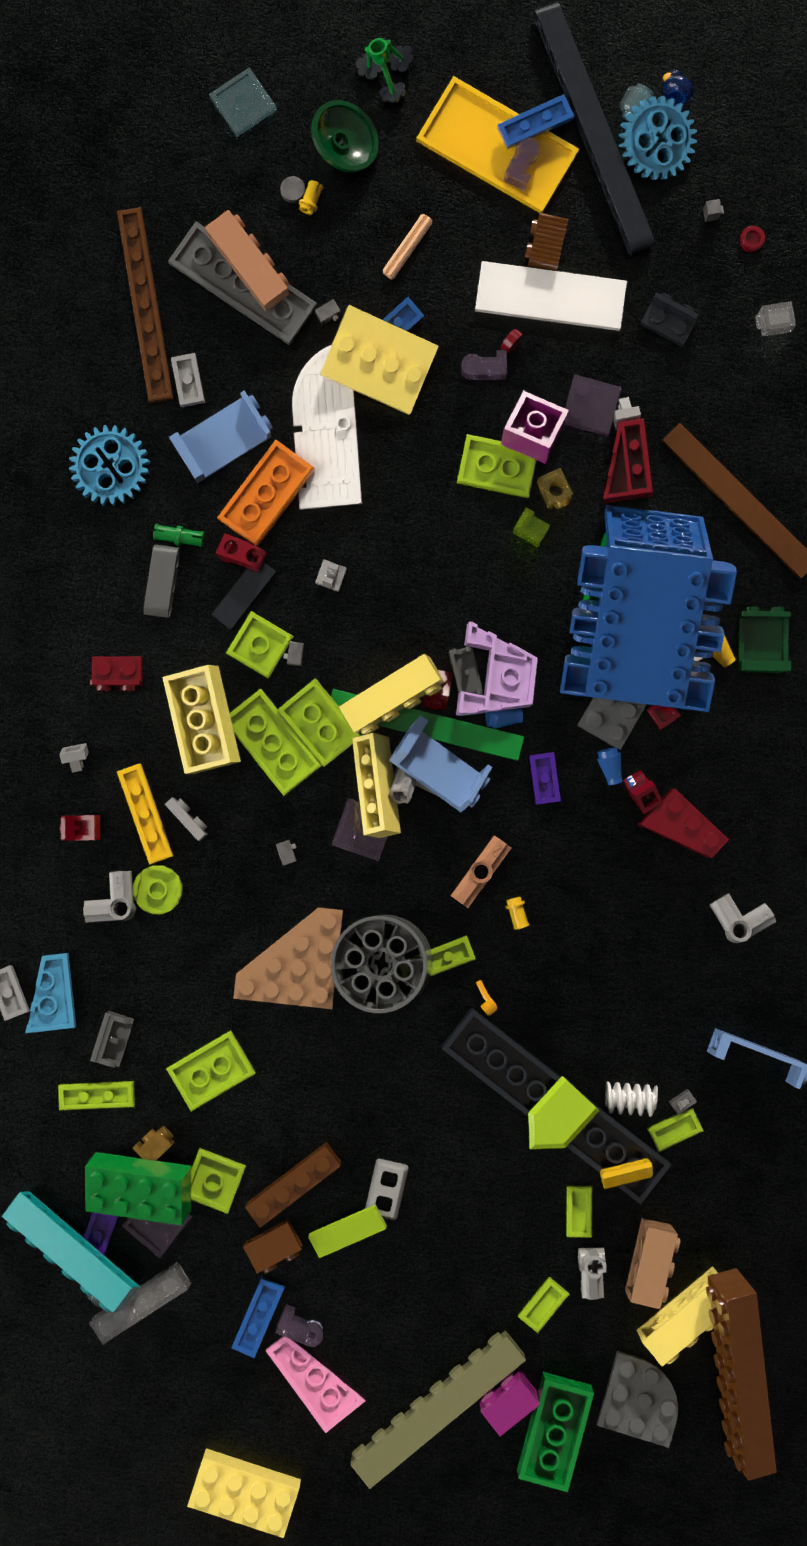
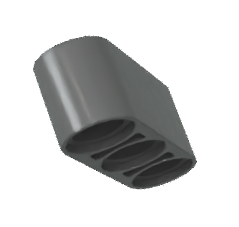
(161, 581)

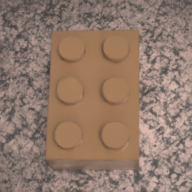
(652, 1263)

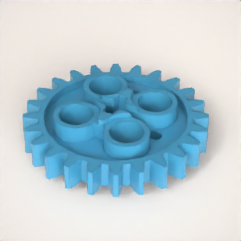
(674, 151)
(91, 478)

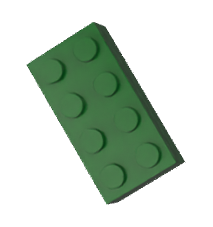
(138, 1188)
(555, 1432)

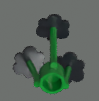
(375, 62)

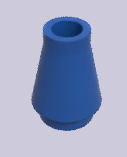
(504, 718)
(610, 763)

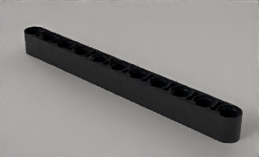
(593, 128)

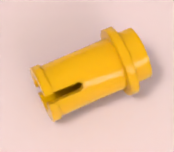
(310, 198)
(517, 913)

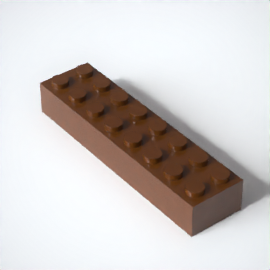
(741, 1373)

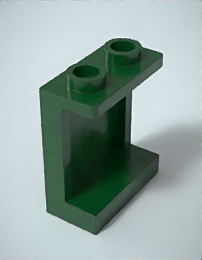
(763, 641)

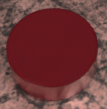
(752, 239)
(512, 341)

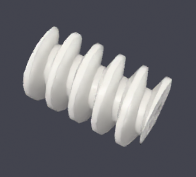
(630, 1098)

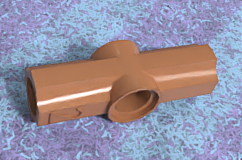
(491, 858)

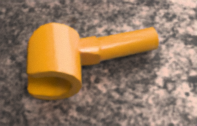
(489, 1005)

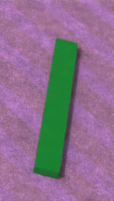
(451, 730)

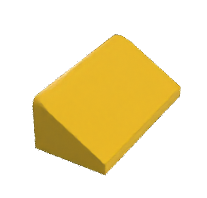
(626, 1173)

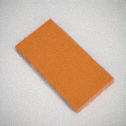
(266, 493)

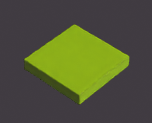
(259, 644)
(215, 1180)

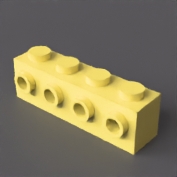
(374, 783)

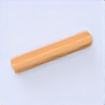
(407, 246)

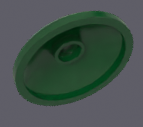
(344, 136)

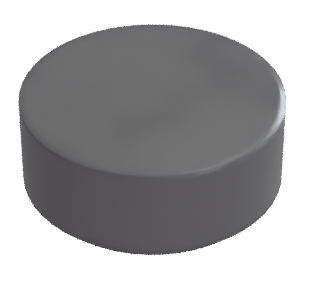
(292, 189)

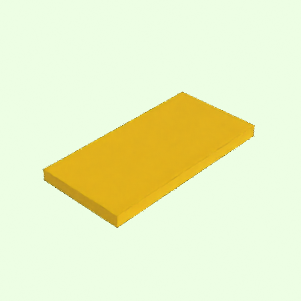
(467, 134)

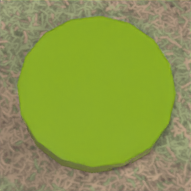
(157, 889)

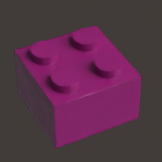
(534, 427)
(509, 1401)

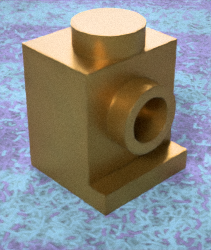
(154, 1144)

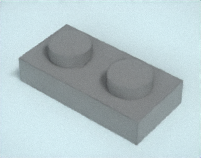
(187, 380)
(180, 810)
(11, 995)

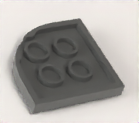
(639, 1401)

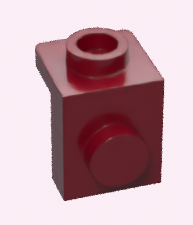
(440, 699)
(80, 828)

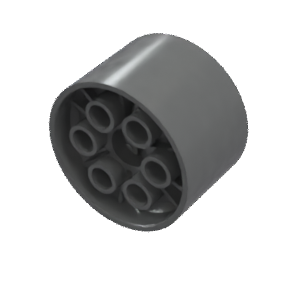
(420, 967)

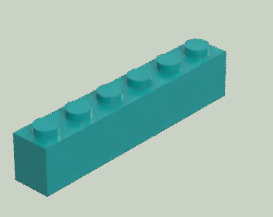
(70, 1252)

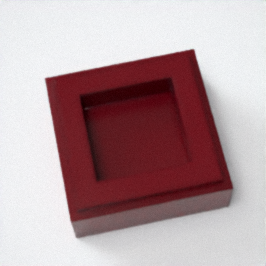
(663, 715)

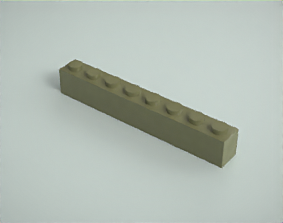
(437, 1409)

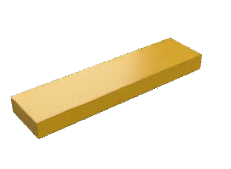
(145, 813)

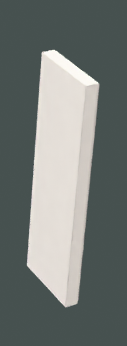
(550, 296)

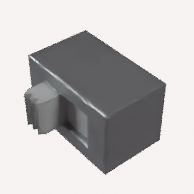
(712, 210)
(328, 312)
(294, 654)
(286, 852)
(682, 1101)

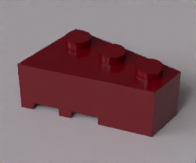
(630, 466)
(684, 824)

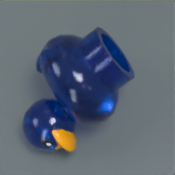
(677, 87)

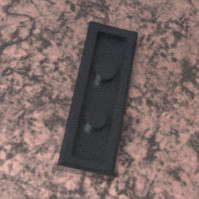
(243, 595)

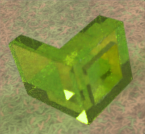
(531, 528)

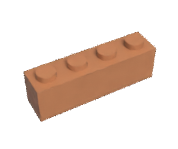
(247, 260)

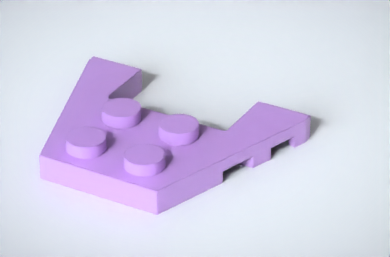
(508, 675)

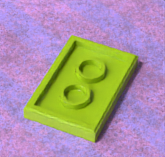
(495, 467)
(318, 722)
(211, 1070)

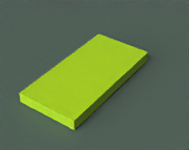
(273, 742)

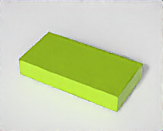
(675, 1129)
(579, 1211)
(543, 1304)

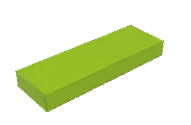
(445, 957)
(96, 1095)
(347, 1231)

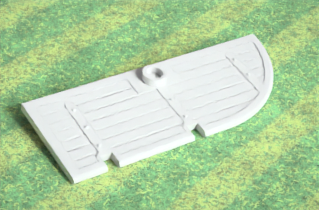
(327, 438)

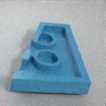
(53, 996)

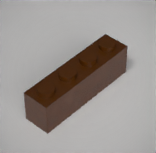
(293, 1184)

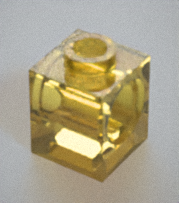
(555, 478)

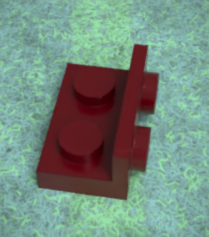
(117, 672)

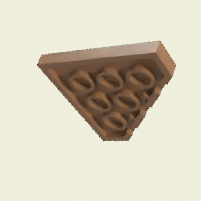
(295, 966)

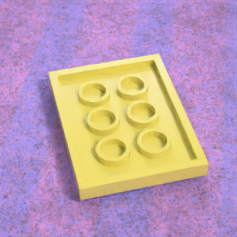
(378, 360)

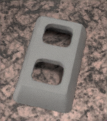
(395, 1193)

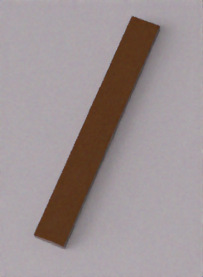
(145, 305)
(737, 499)

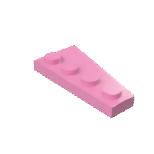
(317, 1386)

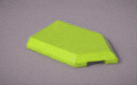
(559, 1116)

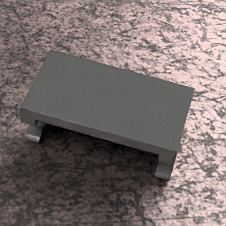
(465, 670)
(112, 1039)

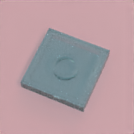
(243, 102)

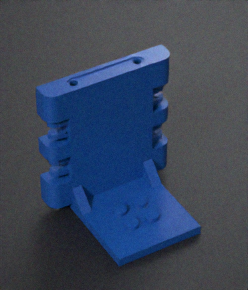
(649, 612)

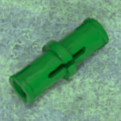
(178, 535)

